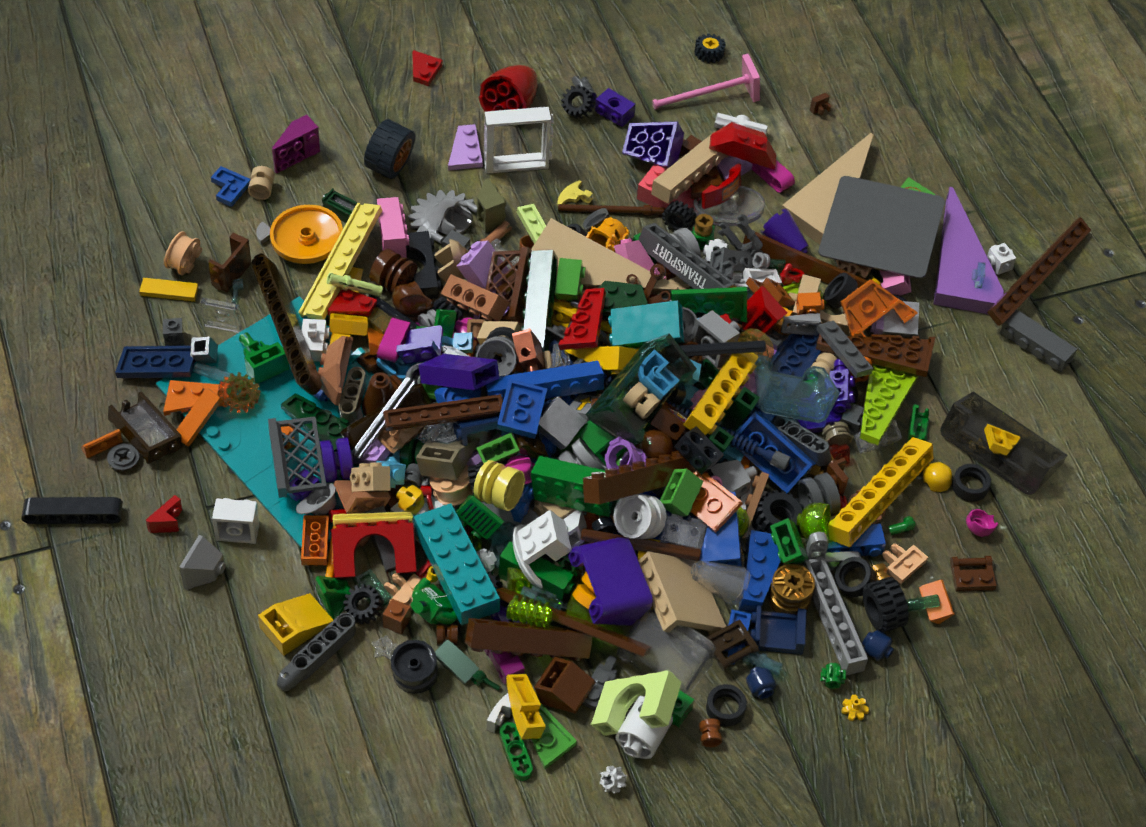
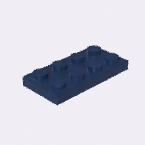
(155, 362)

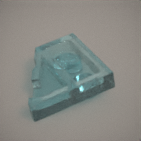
(537, 594)

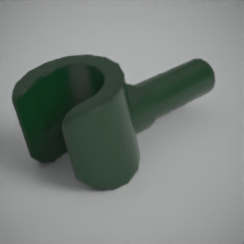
(479, 677)

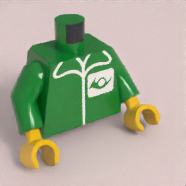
(432, 602)

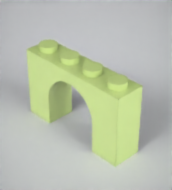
(619, 694)

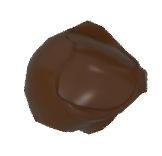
(411, 301)

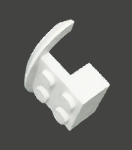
(540, 537)

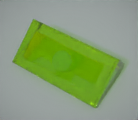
(517, 580)

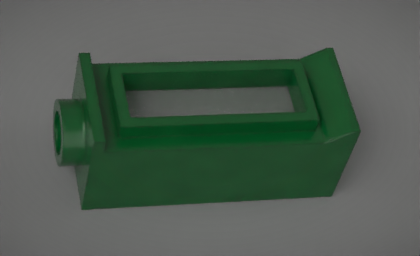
(339, 204)

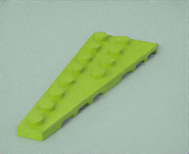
(883, 399)

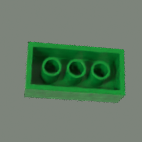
(562, 485)

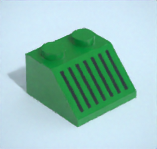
(478, 517)

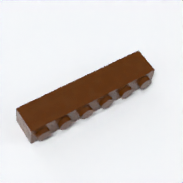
(527, 638)

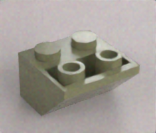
(490, 207)

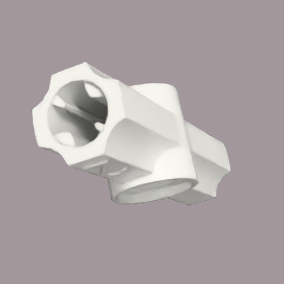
(723, 120)

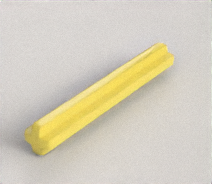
(371, 518)

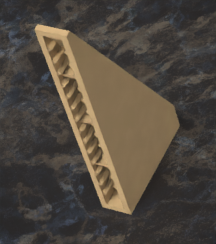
(813, 203)
(599, 261)

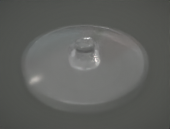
(744, 201)

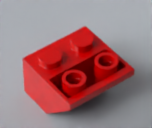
(763, 311)

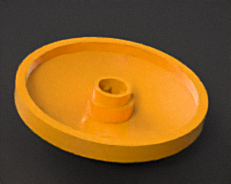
(305, 233)

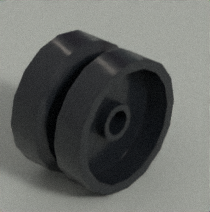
(414, 666)

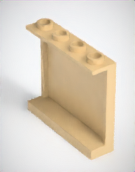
(678, 596)

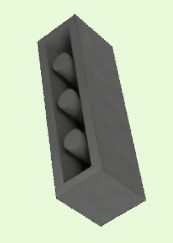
(1038, 341)

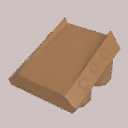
(396, 439)

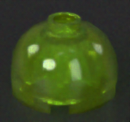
(814, 518)

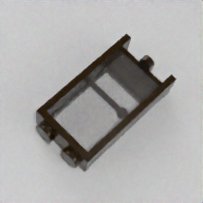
(146, 428)

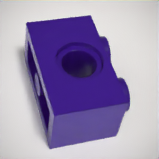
(615, 107)

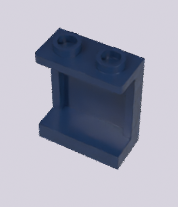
(471, 426)
(779, 631)

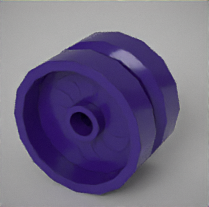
(336, 460)

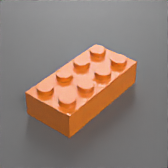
(315, 540)

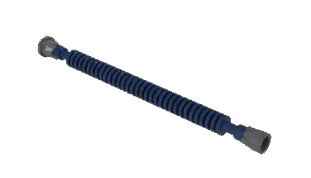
(776, 458)

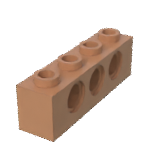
(475, 298)

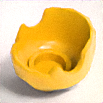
(938, 476)

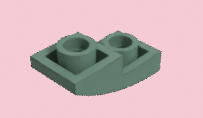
(456, 661)

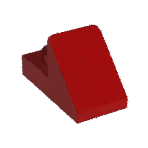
(164, 519)

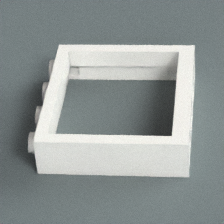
(518, 162)

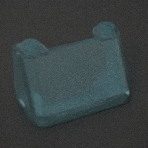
(794, 396)

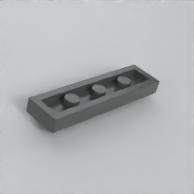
(845, 349)

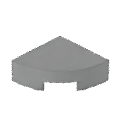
(263, 233)

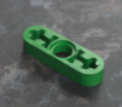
(514, 760)

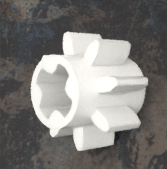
(487, 559)
(613, 779)

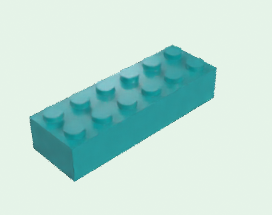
(456, 564)

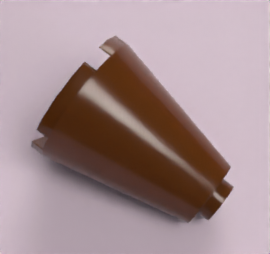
(377, 393)

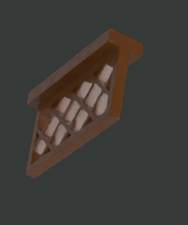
(518, 285)

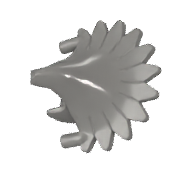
(442, 214)

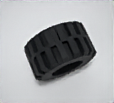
(778, 504)
(885, 604)

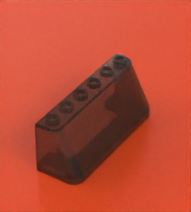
(1025, 466)

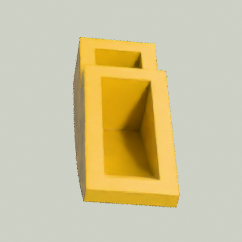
(525, 706)

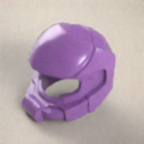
(632, 455)

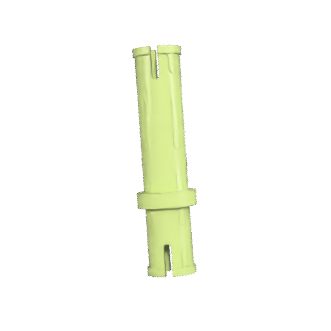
(347, 282)

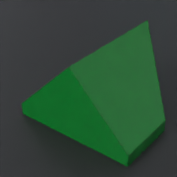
(332, 594)

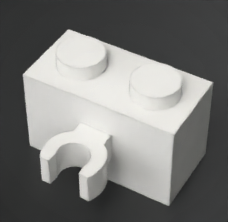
(315, 335)

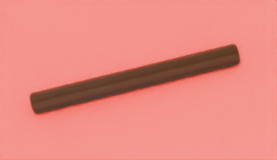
(645, 545)

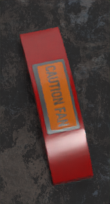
(716, 195)

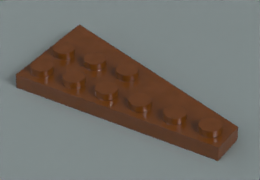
(892, 351)

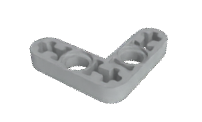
(817, 550)

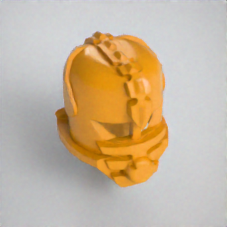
(609, 233)

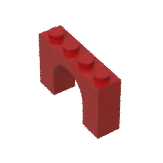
(346, 540)

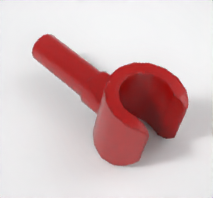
(427, 494)

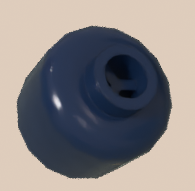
(877, 645)
(761, 682)

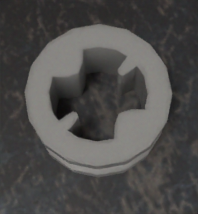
(757, 263)

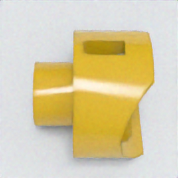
(410, 496)

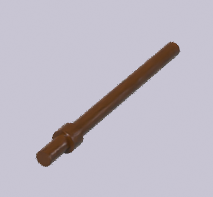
(646, 210)

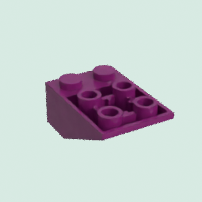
(296, 143)

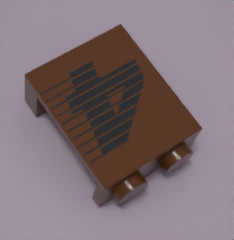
(234, 267)

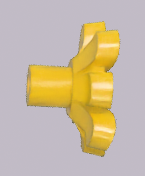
(854, 708)

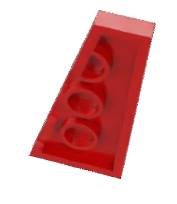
(586, 322)

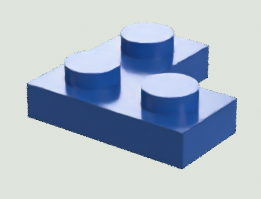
(233, 185)

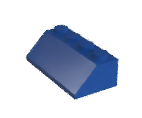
(771, 438)

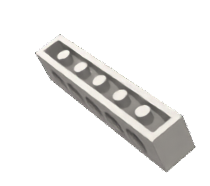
(836, 618)

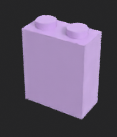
(477, 262)

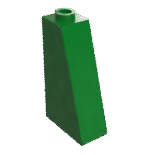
(552, 577)

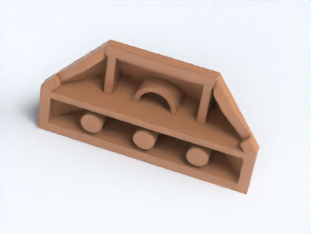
(335, 367)

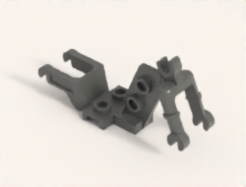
(736, 260)

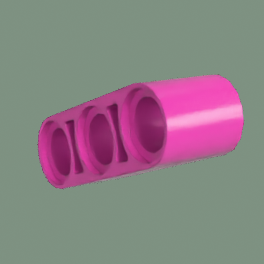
(778, 179)
(394, 335)

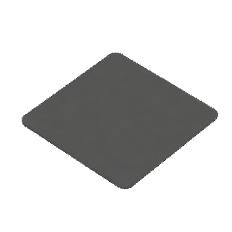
(882, 226)

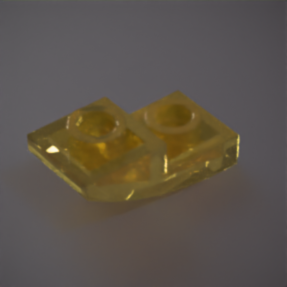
(379, 320)

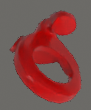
(788, 278)

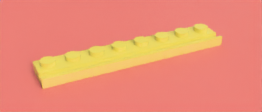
(340, 260)

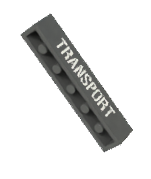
(681, 259)

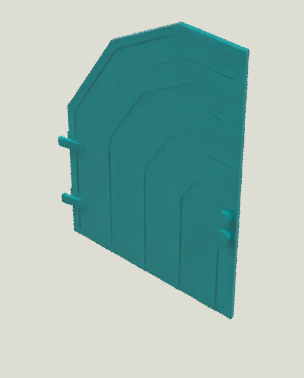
(244, 437)

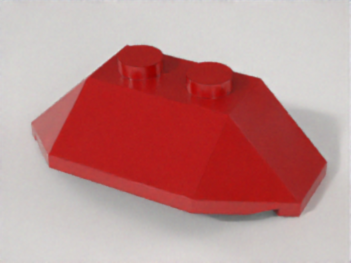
(744, 144)

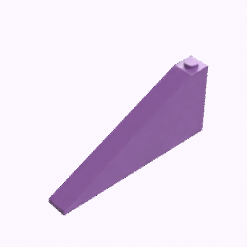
(957, 258)

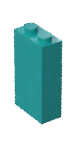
(643, 323)

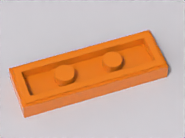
(198, 416)

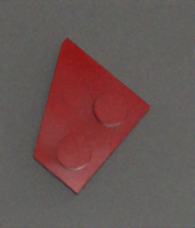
(425, 67)
(352, 304)

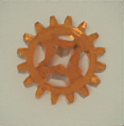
(246, 398)

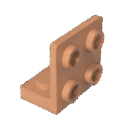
(359, 501)

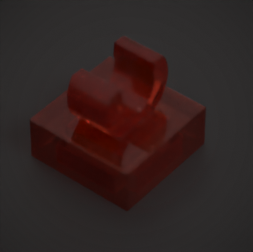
(840, 452)

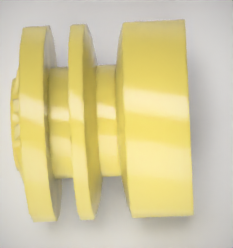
(499, 485)

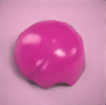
(980, 523)

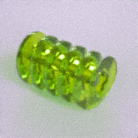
(529, 612)

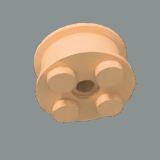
(182, 253)
(452, 491)

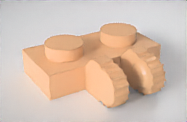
(906, 563)
(405, 593)

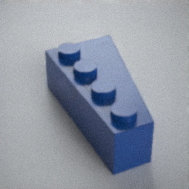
(761, 562)

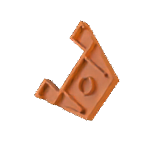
(870, 304)

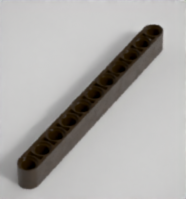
(286, 324)

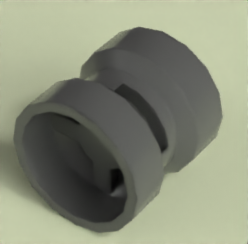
(413, 476)

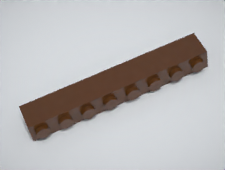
(632, 479)

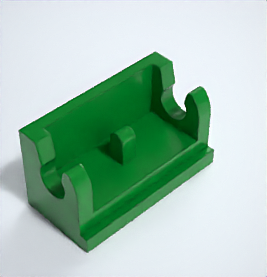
(918, 424)

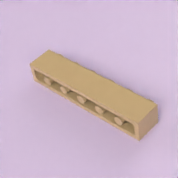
(686, 171)

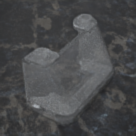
(678, 651)

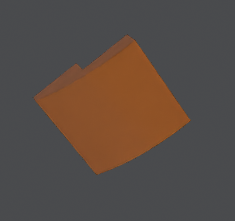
(773, 288)

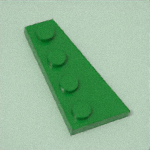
(720, 300)

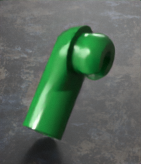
(907, 525)

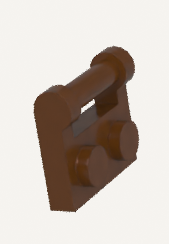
(973, 579)

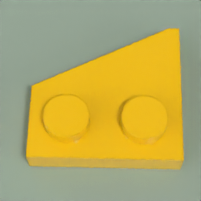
(1000, 440)

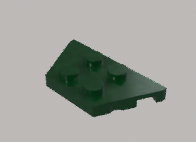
(622, 295)

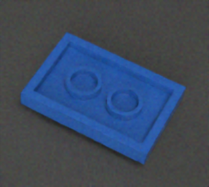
(521, 408)

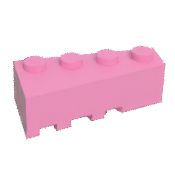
(393, 226)

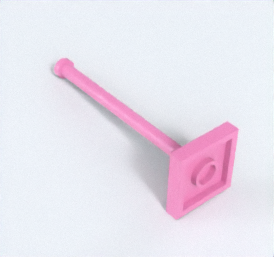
(749, 77)

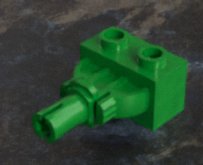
(263, 360)

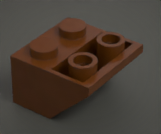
(563, 685)

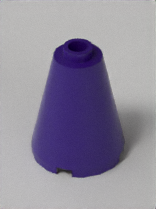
(785, 230)

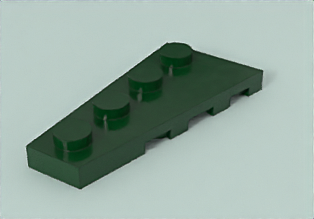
(327, 424)

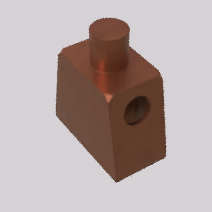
(528, 350)

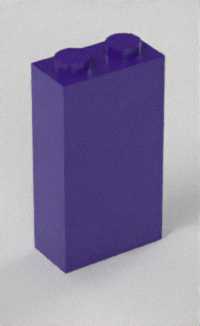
(459, 371)

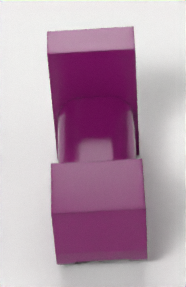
(505, 664)

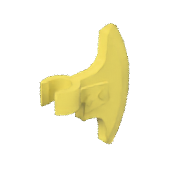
(574, 194)

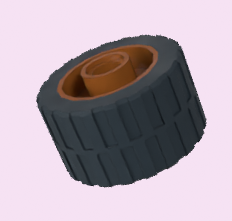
(389, 148)

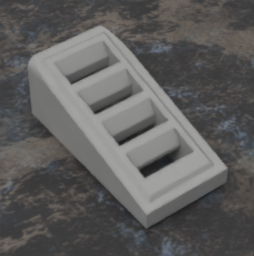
(809, 321)

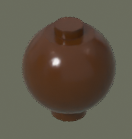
(656, 443)

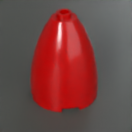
(509, 89)

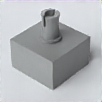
(714, 329)

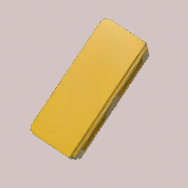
(348, 324)

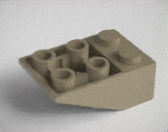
(445, 460)

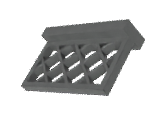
(280, 461)

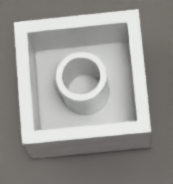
(235, 520)

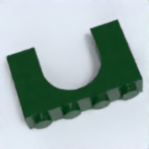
(733, 418)

